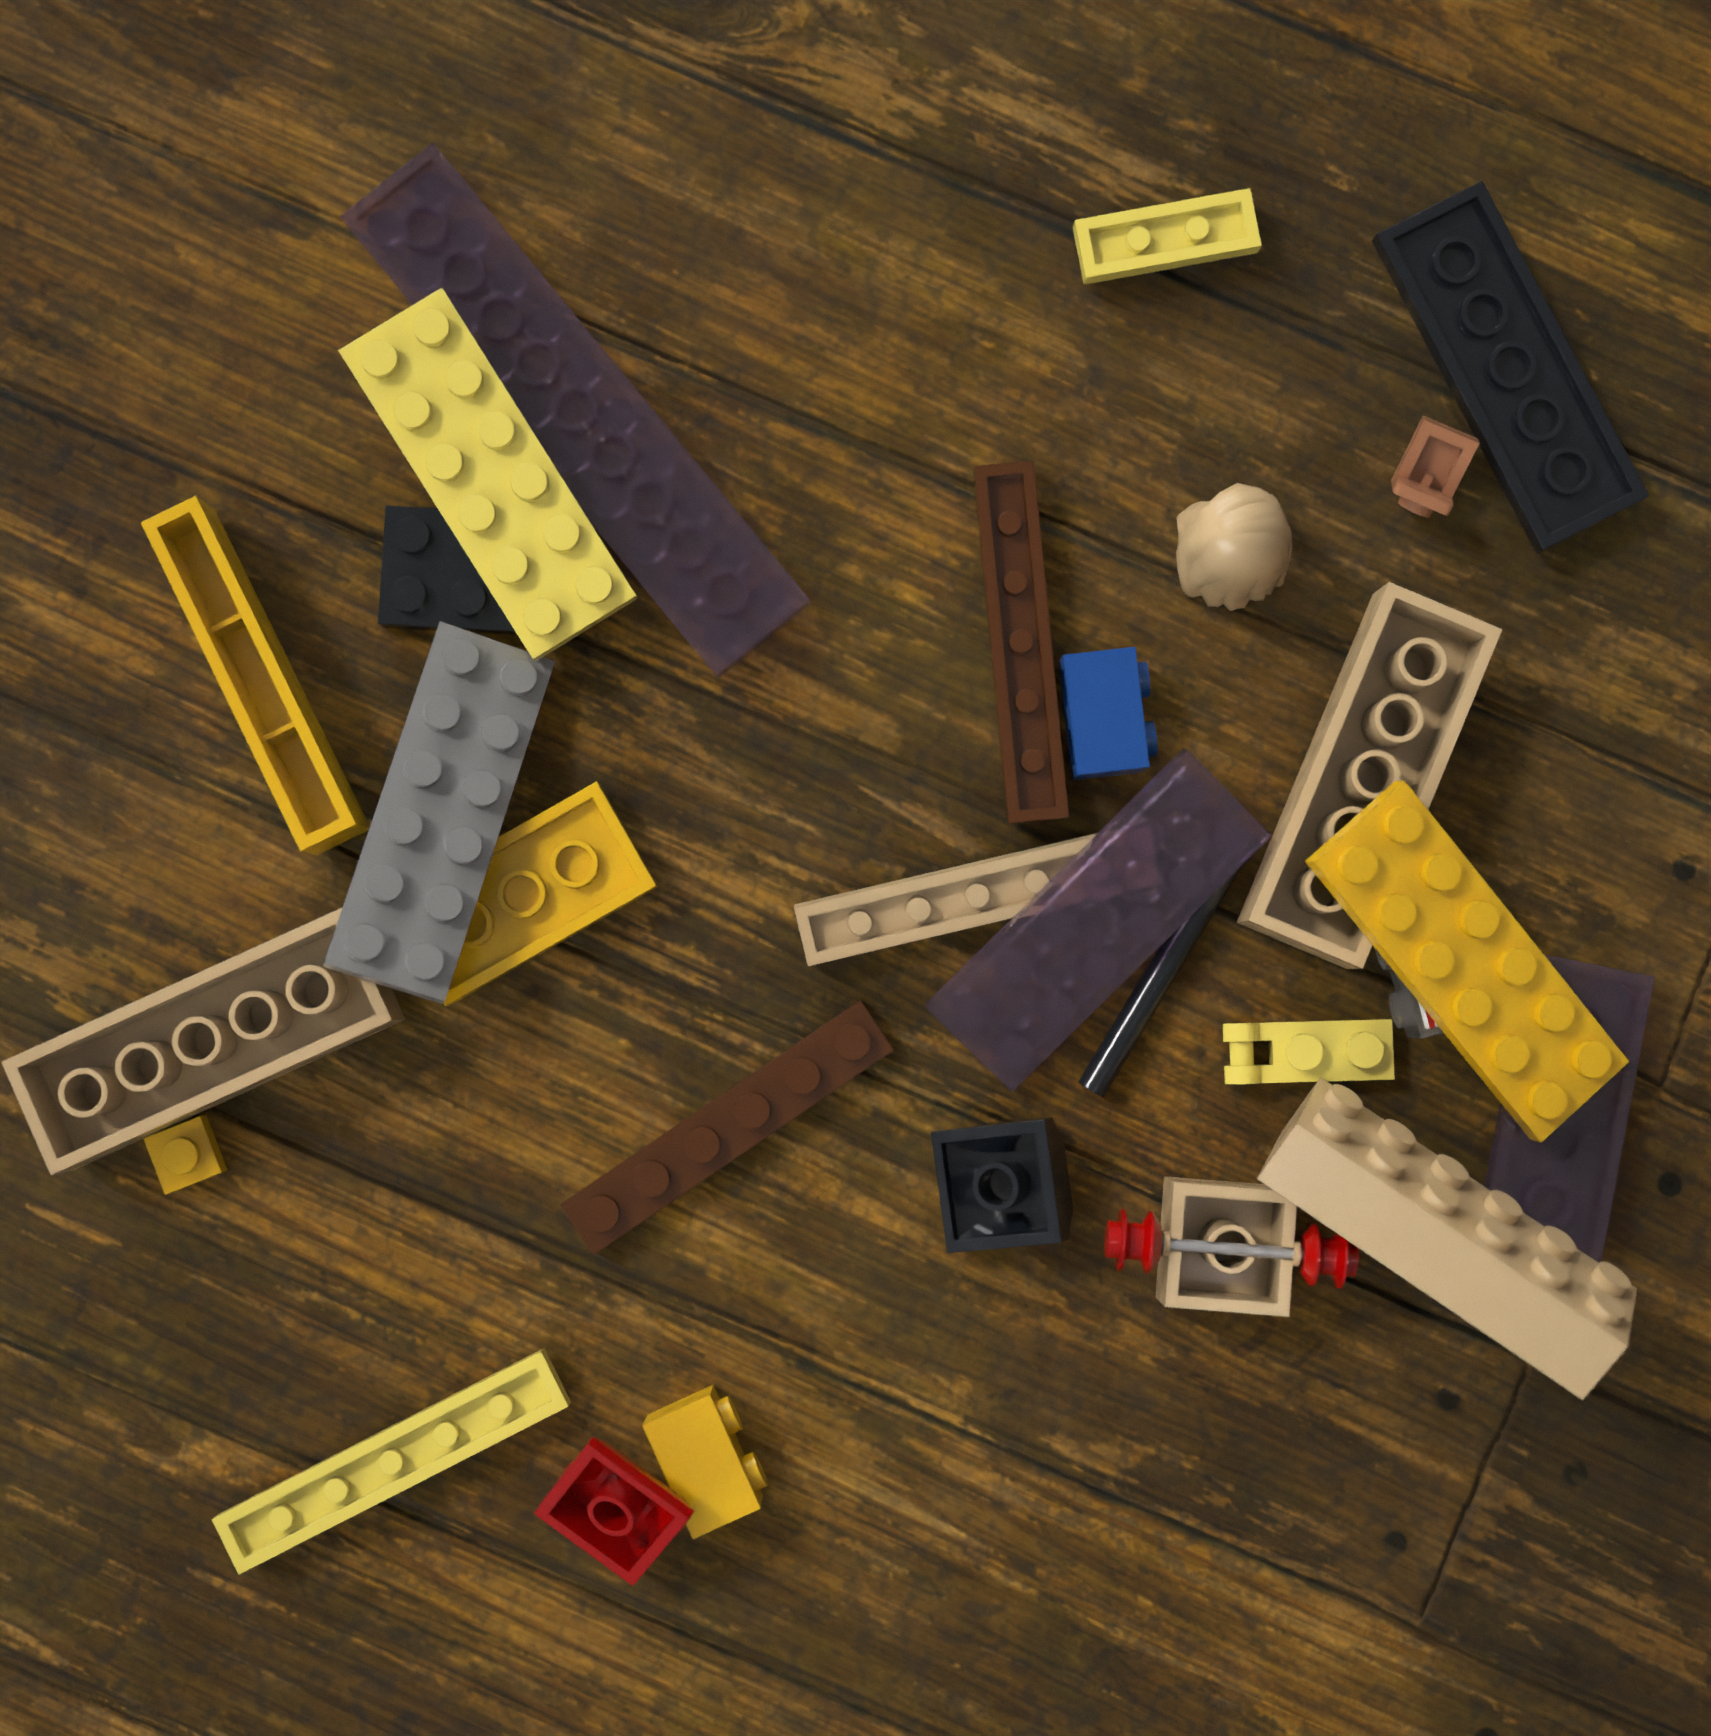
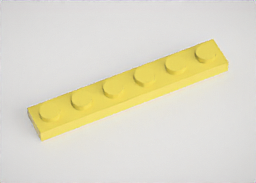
(391, 1461)

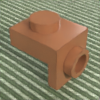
(1433, 467)

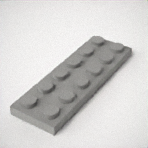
(439, 814)

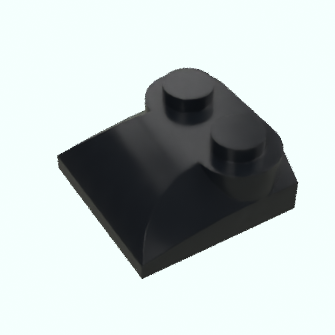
(1003, 1185)

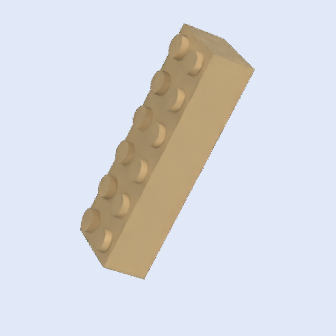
(1384, 723)
(194, 1046)
(1453, 1237)

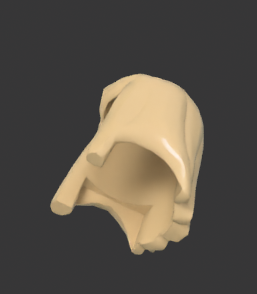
(1233, 547)

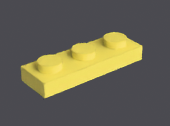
(1167, 236)

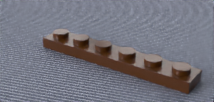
(1020, 642)
(726, 1127)

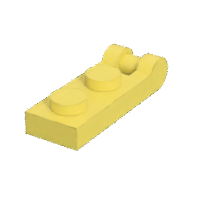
(1310, 1051)

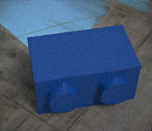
(1105, 713)

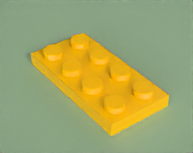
(547, 886)

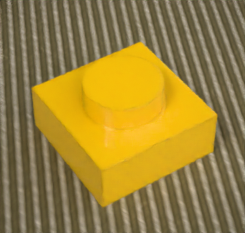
(185, 1154)

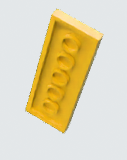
(1467, 961)

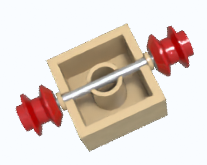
(1227, 1248)

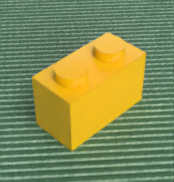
(705, 1460)

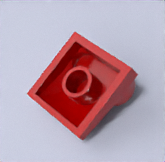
(614, 1510)

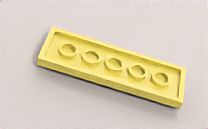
(488, 474)

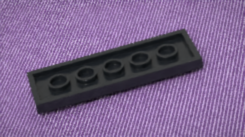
(1509, 367)

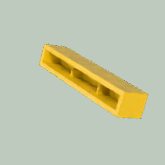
(255, 676)

